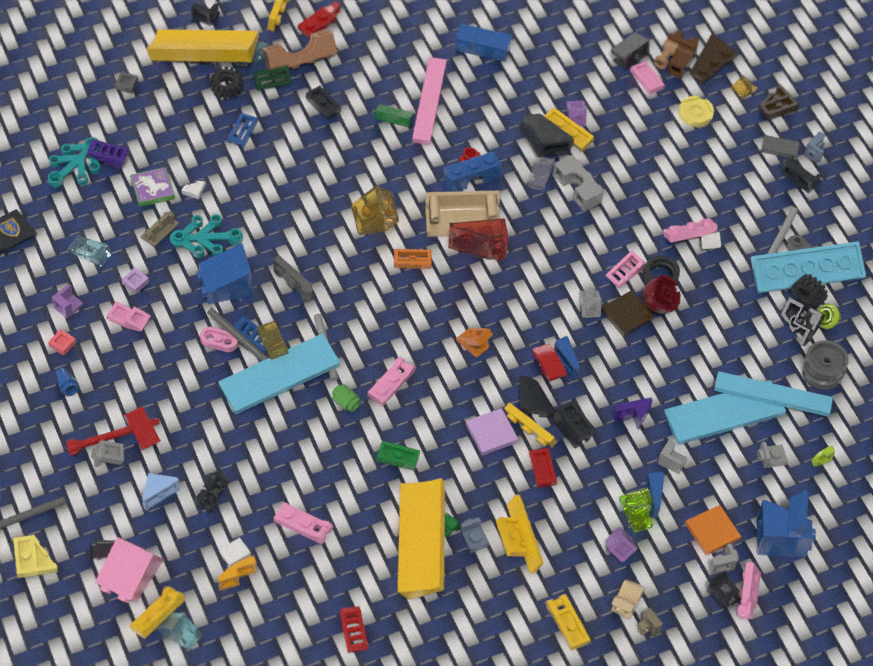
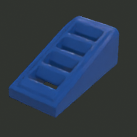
(250, 327)
(566, 354)
(655, 486)

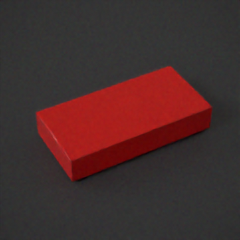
(142, 428)
(542, 468)

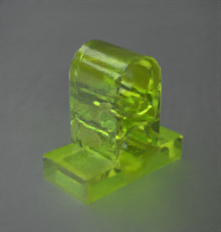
(637, 509)

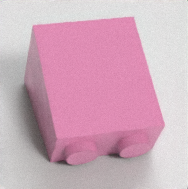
(128, 570)

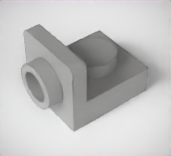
(108, 452)
(772, 455)
(724, 563)

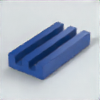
(231, 138)

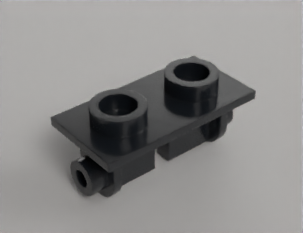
(215, 486)

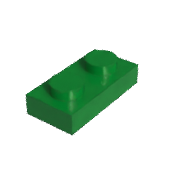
(398, 455)

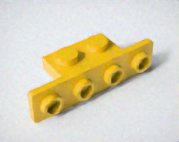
(518, 535)

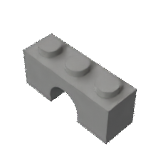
(572, 172)

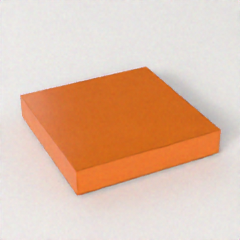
(712, 530)

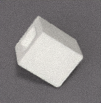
(234, 552)

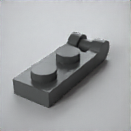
(293, 278)

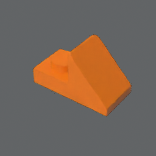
(475, 340)

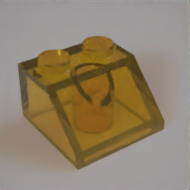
(375, 211)

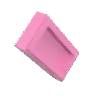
(647, 77)

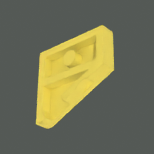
(32, 558)

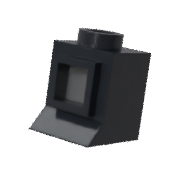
(723, 590)

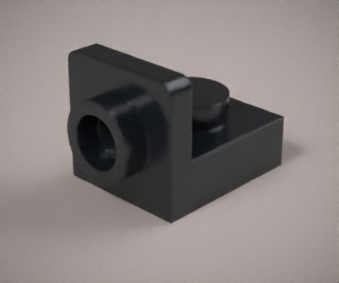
(204, 14)

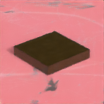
(627, 313)

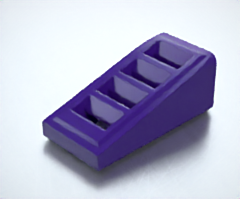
(112, 160)

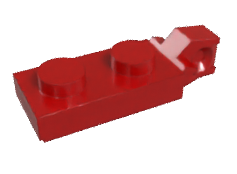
(320, 19)

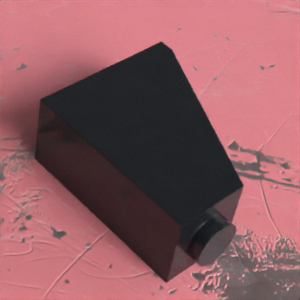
(545, 136)

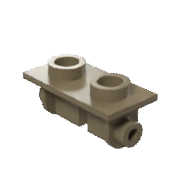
(160, 229)

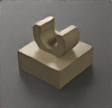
(649, 623)

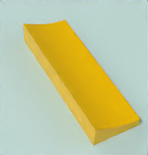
(203, 45)
(421, 538)

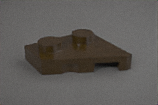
(778, 103)

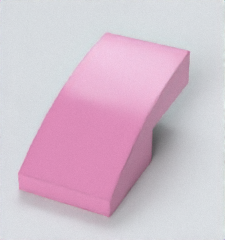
(128, 318)

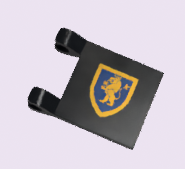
(14, 230)

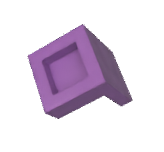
(66, 302)
(621, 544)

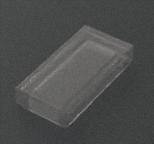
(540, 173)

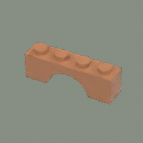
(320, 45)

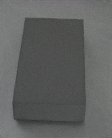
(779, 146)

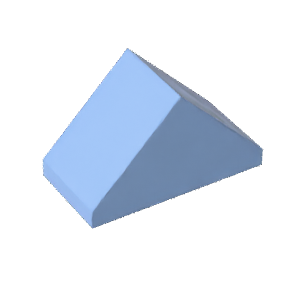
(158, 488)

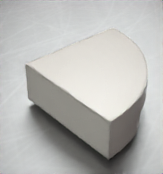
(194, 190)

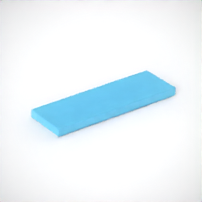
(827, 263)
(279, 375)
(717, 415)

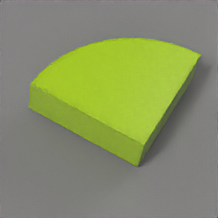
(823, 457)

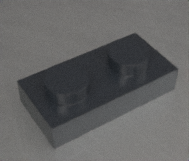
(323, 102)

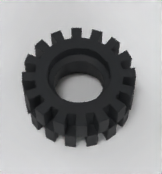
(227, 90)
(809, 291)

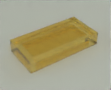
(272, 340)

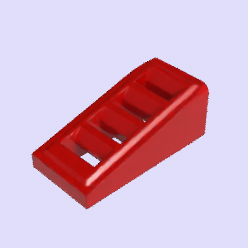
(353, 616)

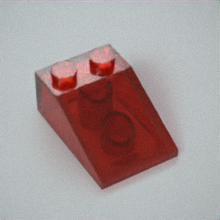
(480, 238)

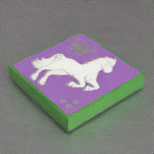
(152, 186)

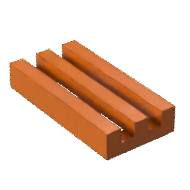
(412, 261)

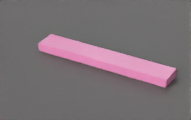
(429, 101)

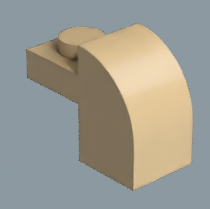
(628, 598)

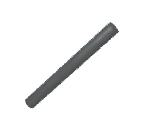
(236, 334)
(32, 512)

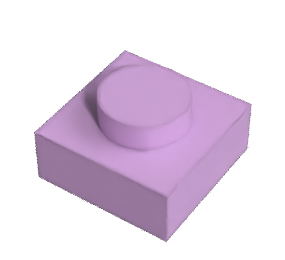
(135, 280)

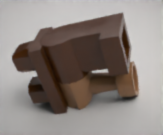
(681, 51)

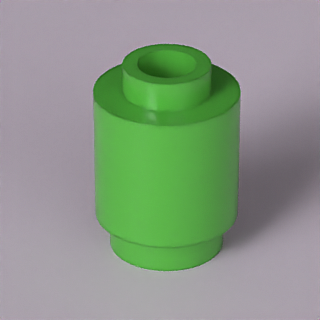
(346, 398)

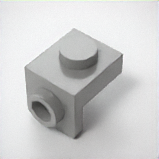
(590, 303)

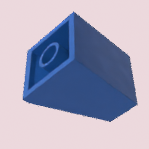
(225, 276)
(773, 535)

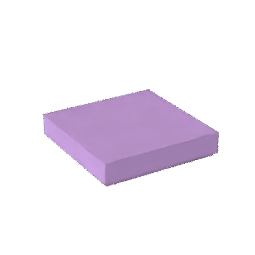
(491, 431)

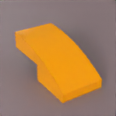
(230, 577)

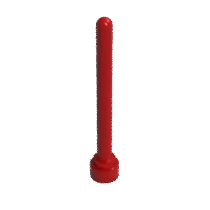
(75, 446)

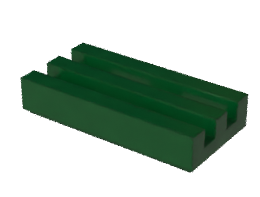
(269, 71)

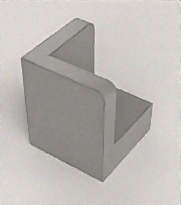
(671, 459)

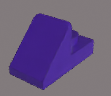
(635, 409)

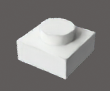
(711, 241)

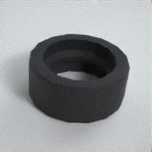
(661, 262)

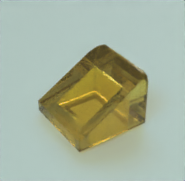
(743, 87)

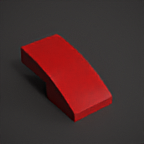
(550, 362)

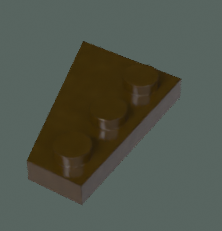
(712, 59)

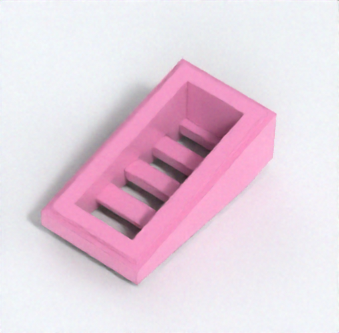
(631, 256)

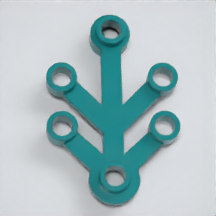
(56, 178)
(204, 236)

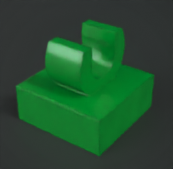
(451, 524)

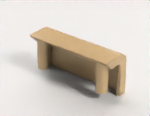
(455, 207)

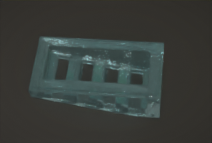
(100, 255)

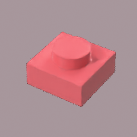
(62, 342)

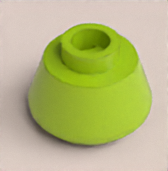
(832, 316)

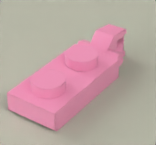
(750, 591)

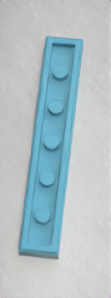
(773, 394)

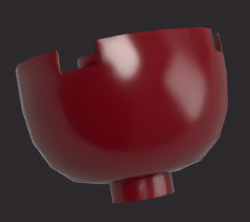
(661, 295)

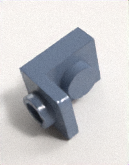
(814, 147)
(473, 535)

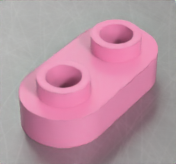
(219, 339)

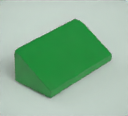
(393, 115)

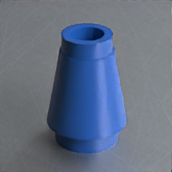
(67, 384)

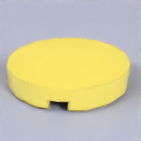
(695, 111)

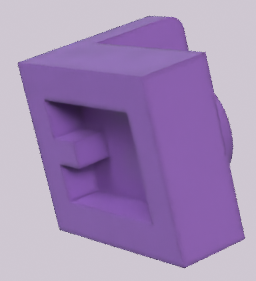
(577, 112)

